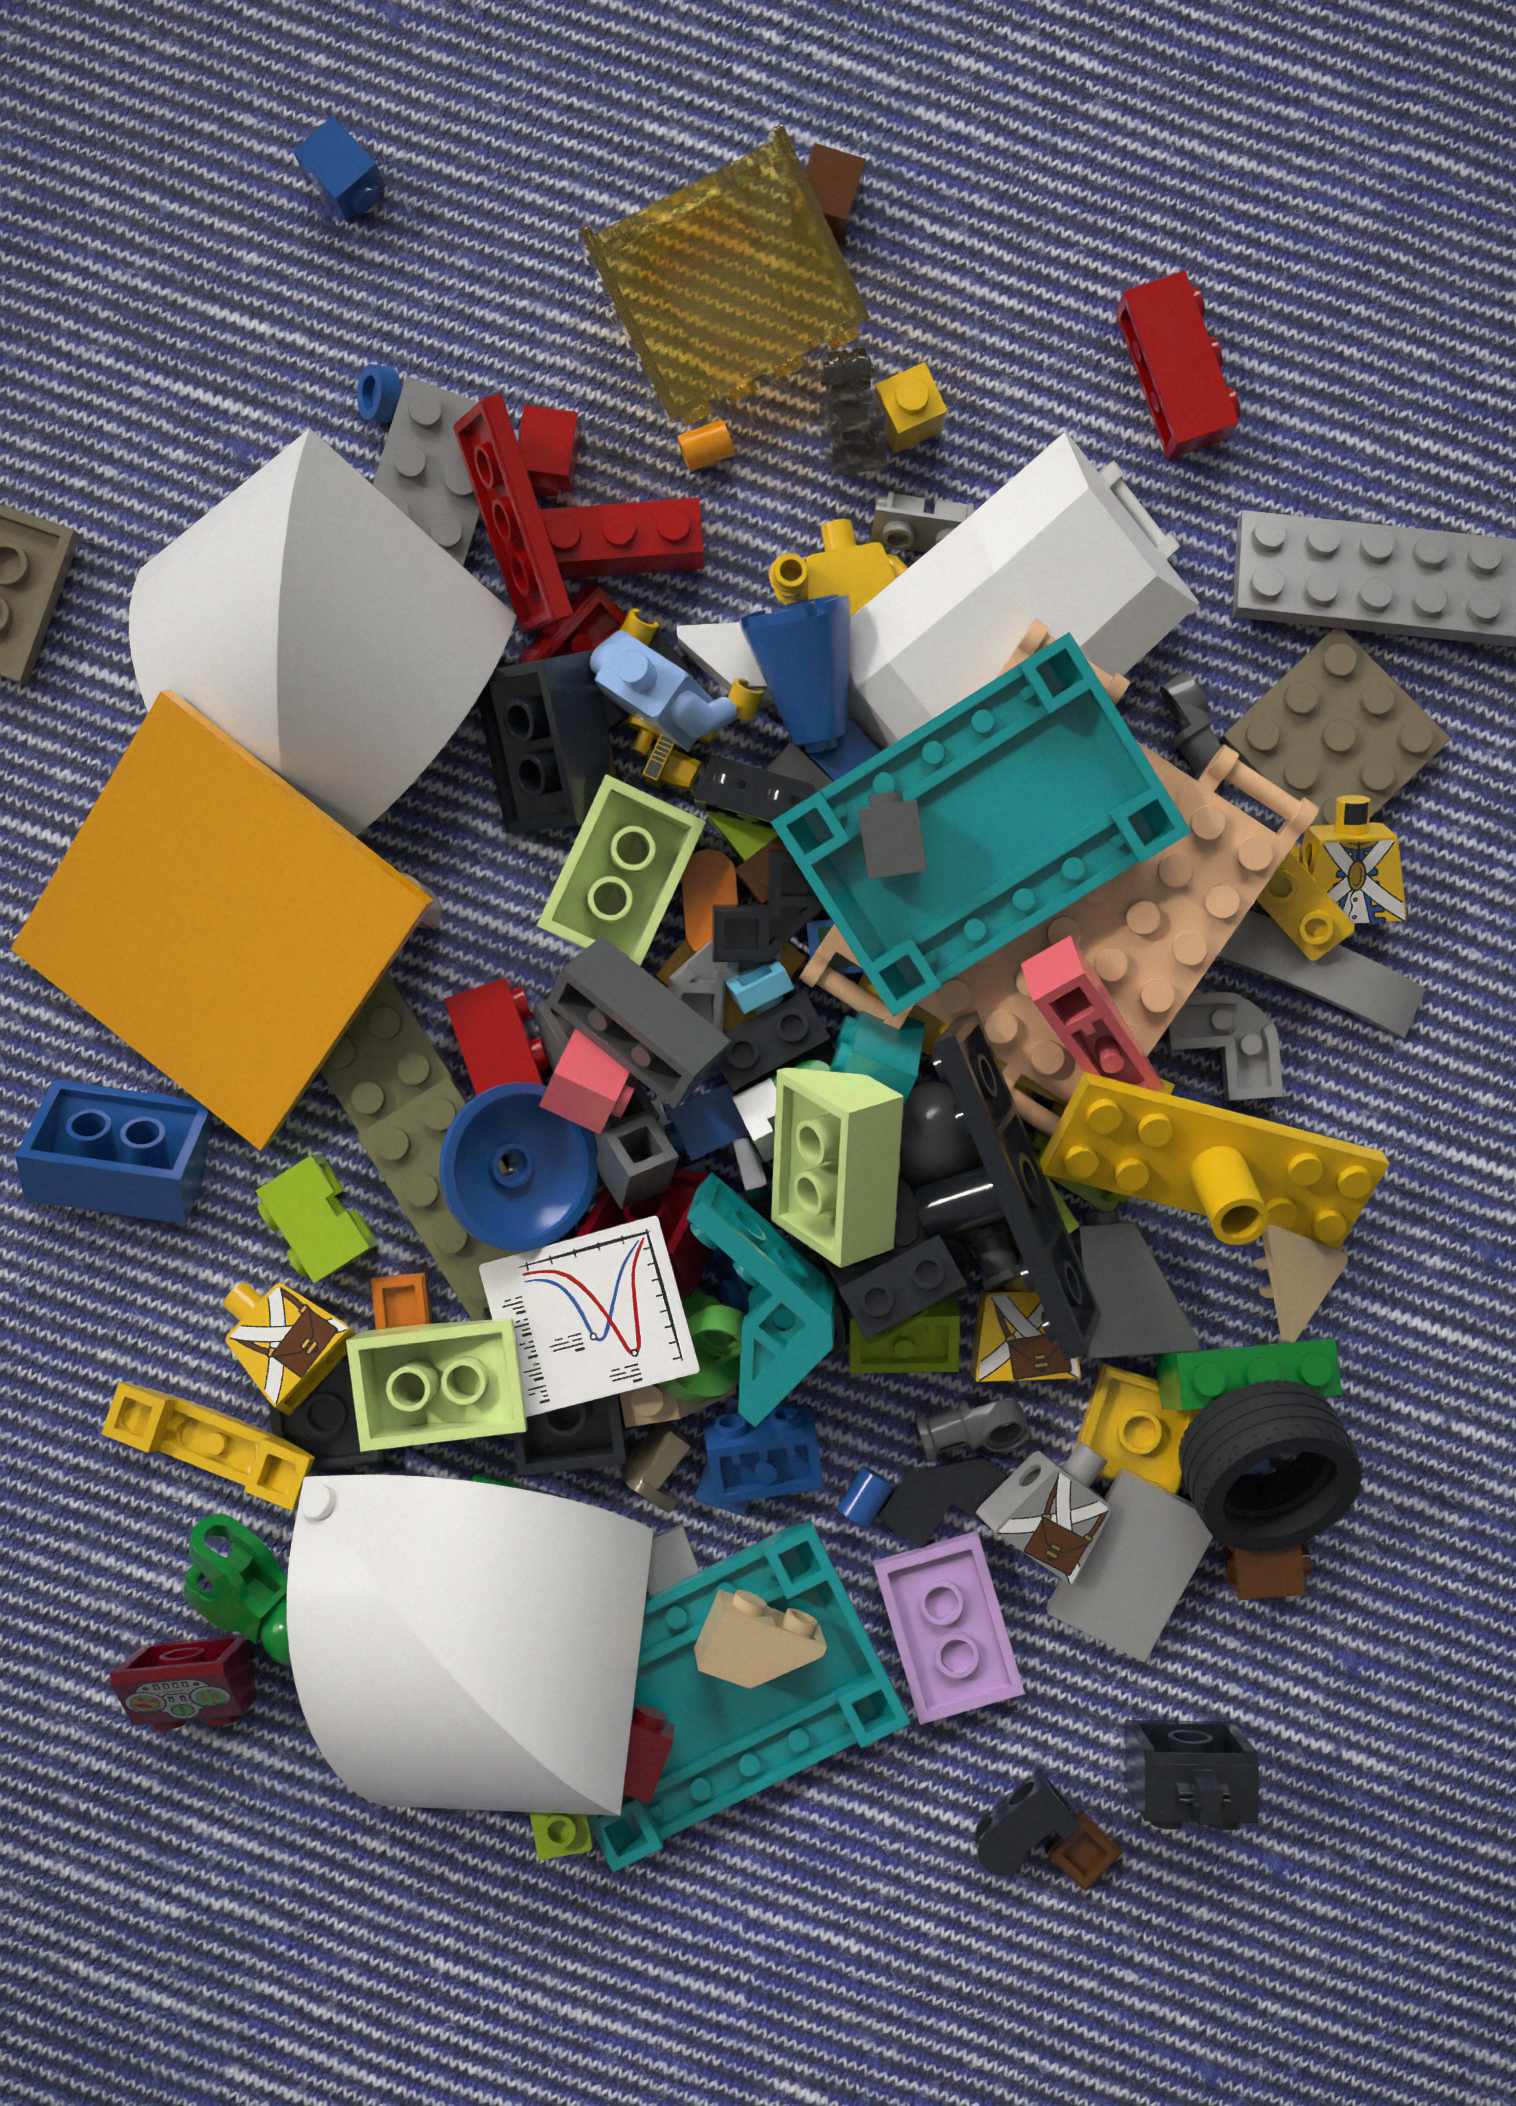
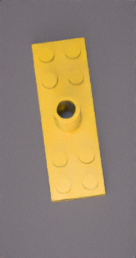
(1212, 1162)

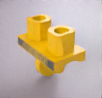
(666, 763)

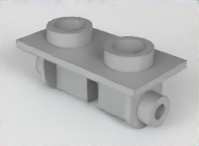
(904, 525)

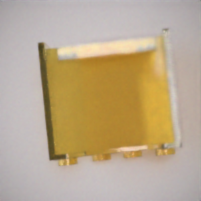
(727, 281)

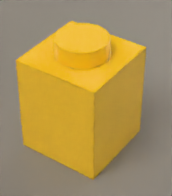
(910, 407)

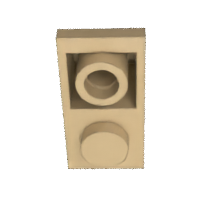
(754, 1642)

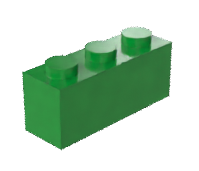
(1199, 1377)

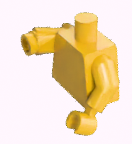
(840, 570)

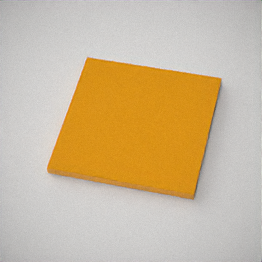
(219, 920)

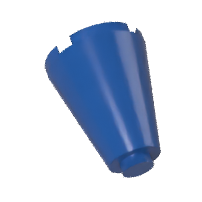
(805, 666)

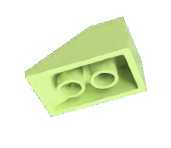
(436, 1383)

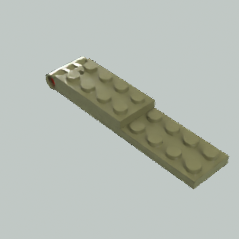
(402, 1107)

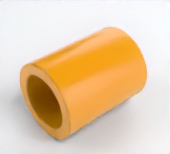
(705, 445)

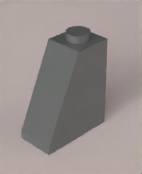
(1130, 1290)

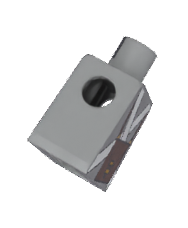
(1051, 1510)

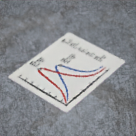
(593, 1315)

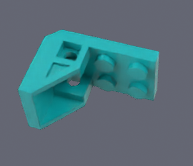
(790, 1300)

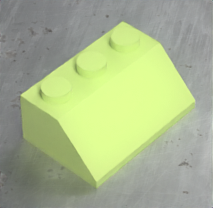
(621, 870)
(836, 1162)

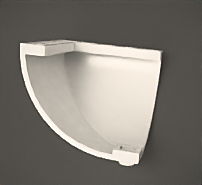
(318, 631)
(467, 1641)

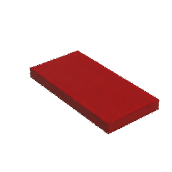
(512, 515)

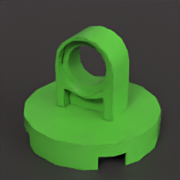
(717, 1346)

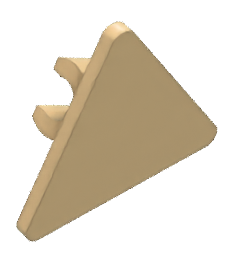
(1299, 1277)

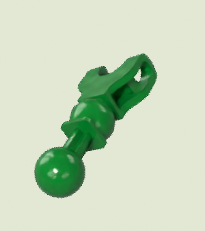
(246, 1584)

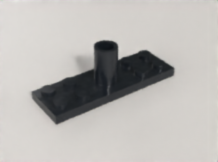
(1007, 1187)

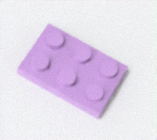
(948, 1627)

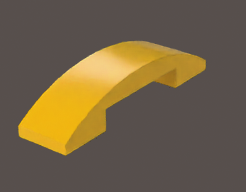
(210, 1441)

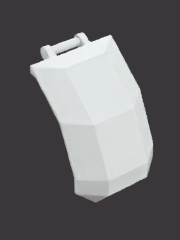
(1043, 548)

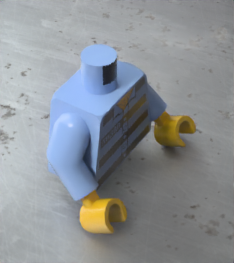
(662, 691)

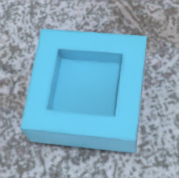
(760, 986)

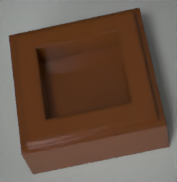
(1085, 1852)

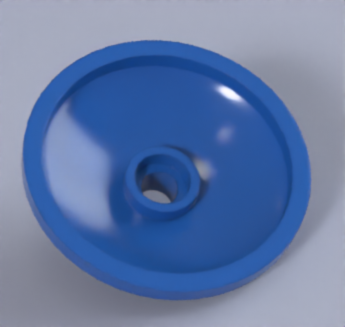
(547, 1177)

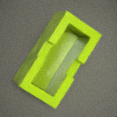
(313, 1220)

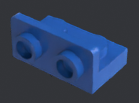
(766, 1459)

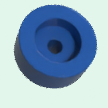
(378, 393)

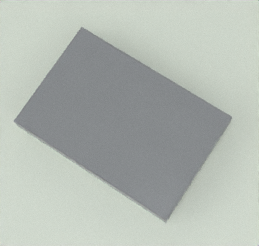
(1134, 1567)

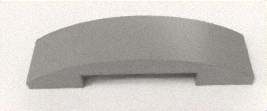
(1337, 977)

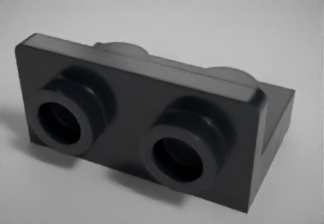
(748, 792)

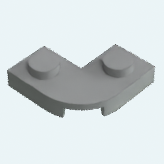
(1245, 1040)

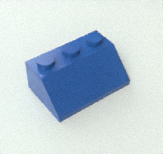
(115, 1151)

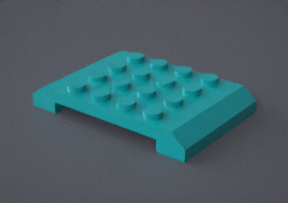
(1021, 812)
(738, 1737)

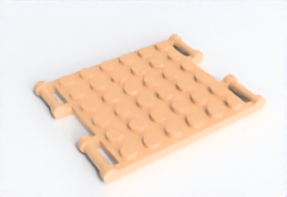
(1141, 931)

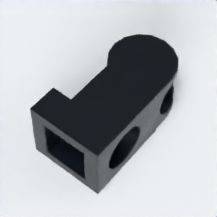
(1021, 1823)

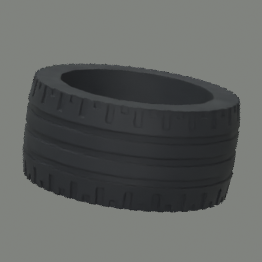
(1285, 1504)

